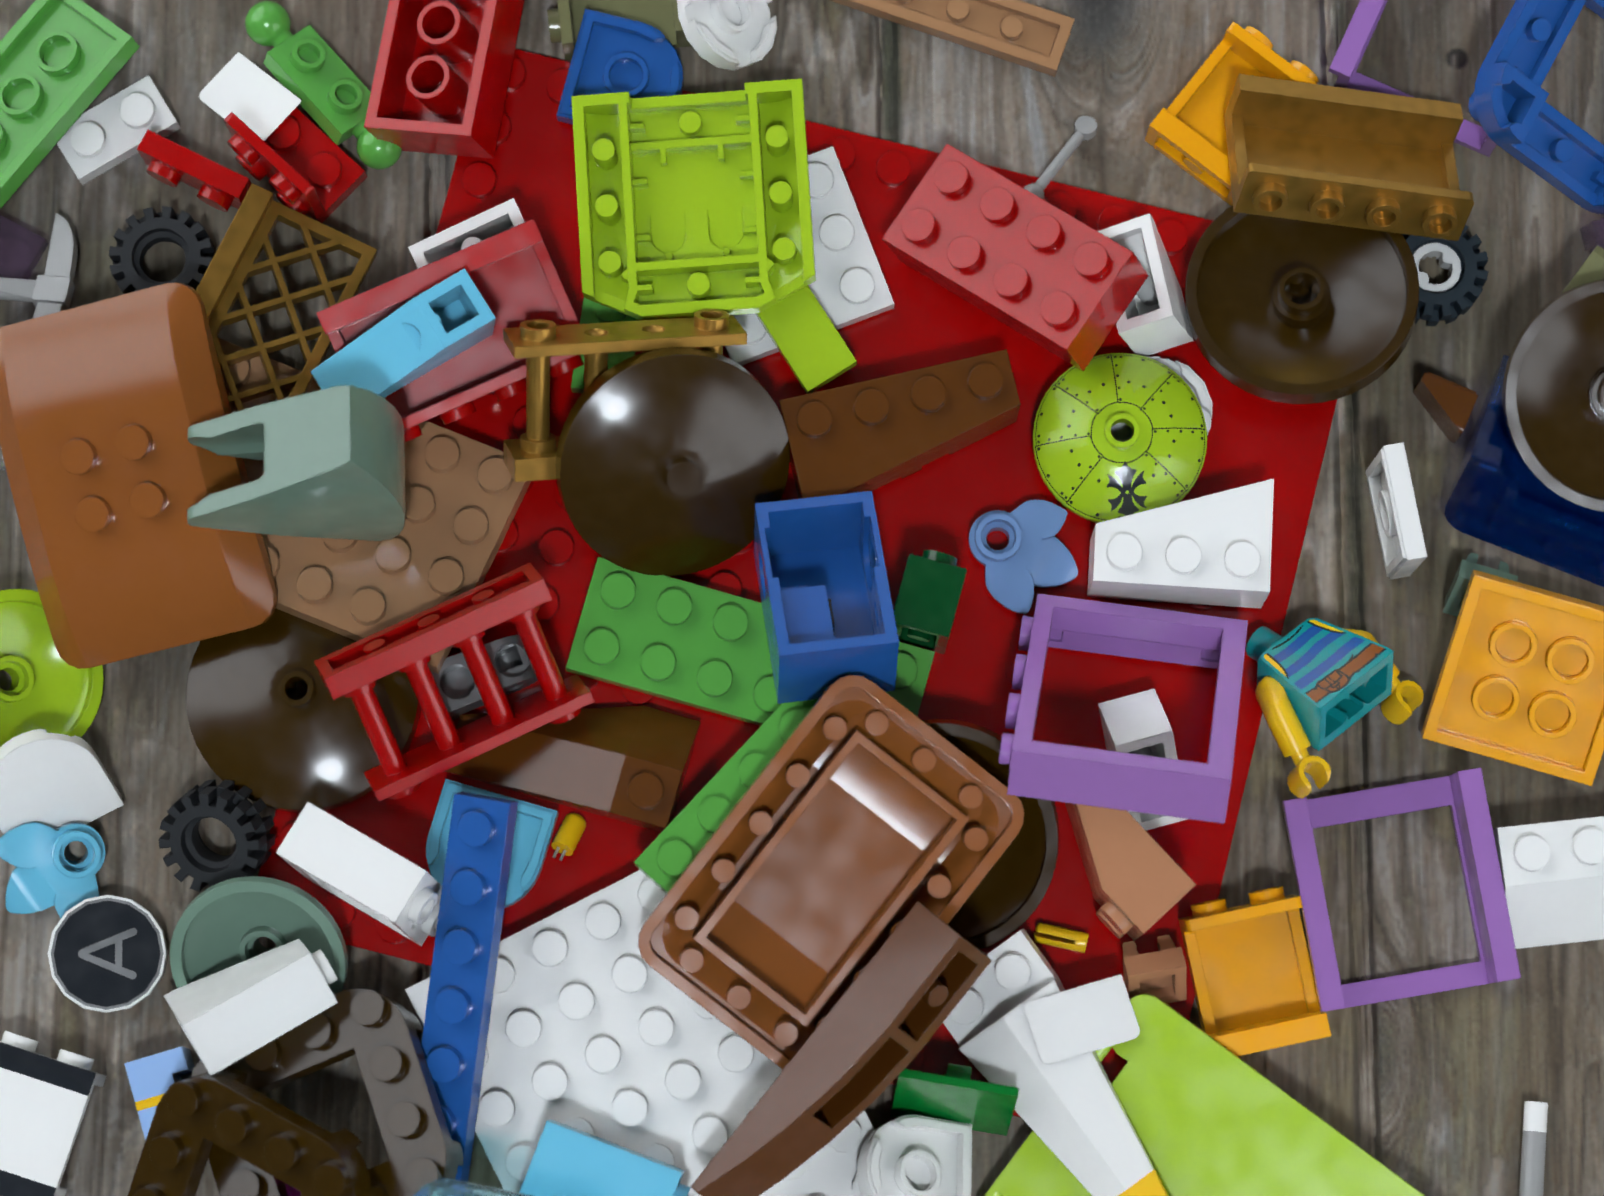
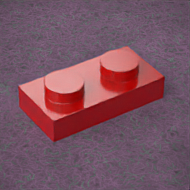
(174, 163)

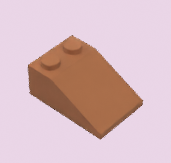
(1125, 869)

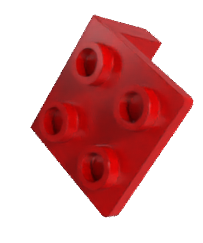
(301, 164)

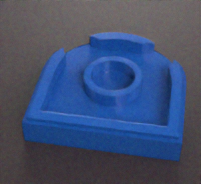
(620, 57)

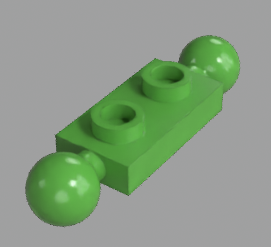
(320, 80)

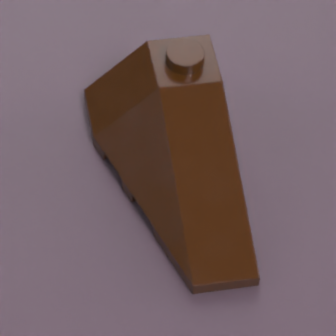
(603, 762)

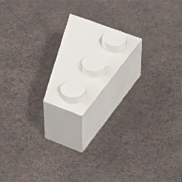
(1188, 551)

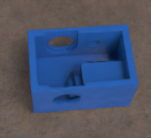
(824, 594)

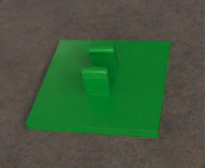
(955, 1099)

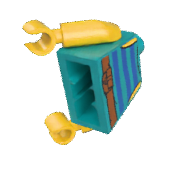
(1319, 686)

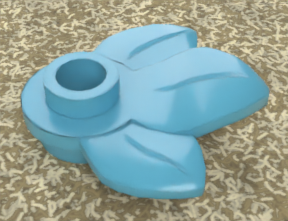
(42, 871)

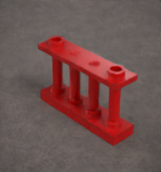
(409, 648)

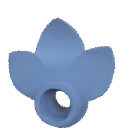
(1030, 557)

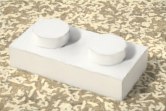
(115, 129)

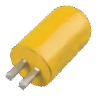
(568, 835)

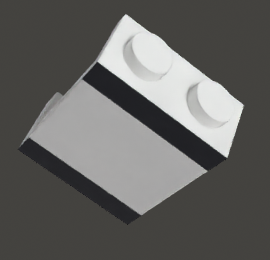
(39, 1114)

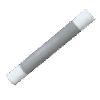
(1533, 1148)

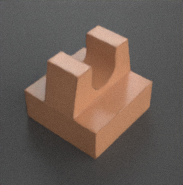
(1156, 972)

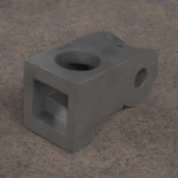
(459, 687)

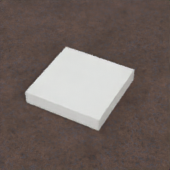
(1396, 511)

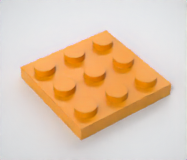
(1523, 679)

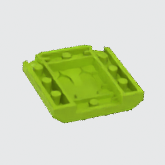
(694, 200)

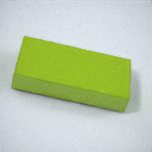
(807, 340)

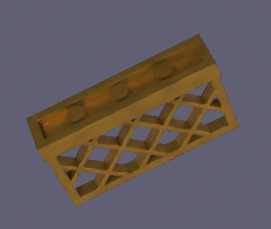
(237, 261)

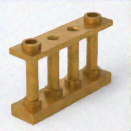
(538, 339)

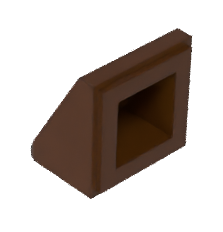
(1446, 403)

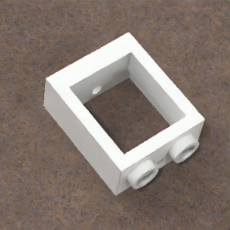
(363, 873)

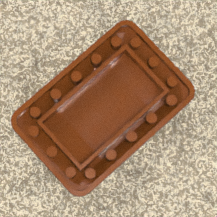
(107, 472)
(824, 864)

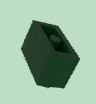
(928, 600)

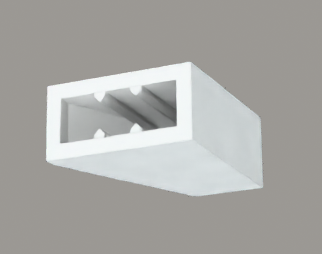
(252, 1002)

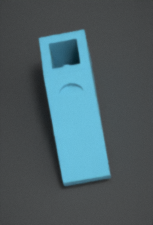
(412, 339)

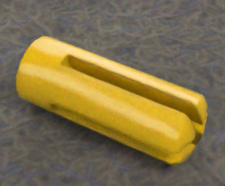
(1061, 937)

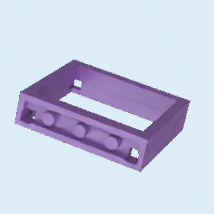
(1115, 777)

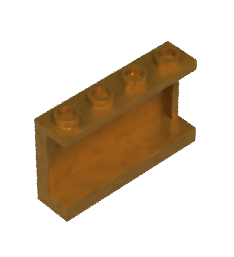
(1345, 157)

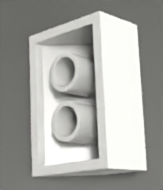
(1553, 880)

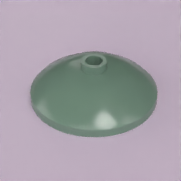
(229, 917)

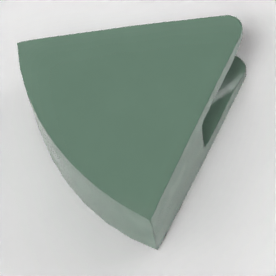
(327, 467)

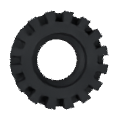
(153, 229)
(236, 813)

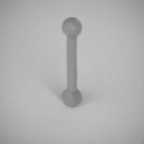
(1084, 129)

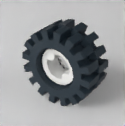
(1465, 275)

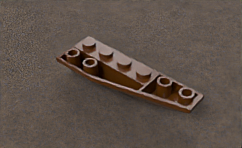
(850, 1055)

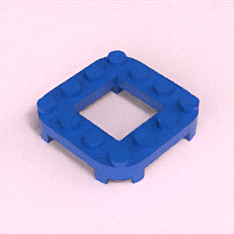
(1514, 107)

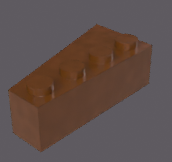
(896, 423)

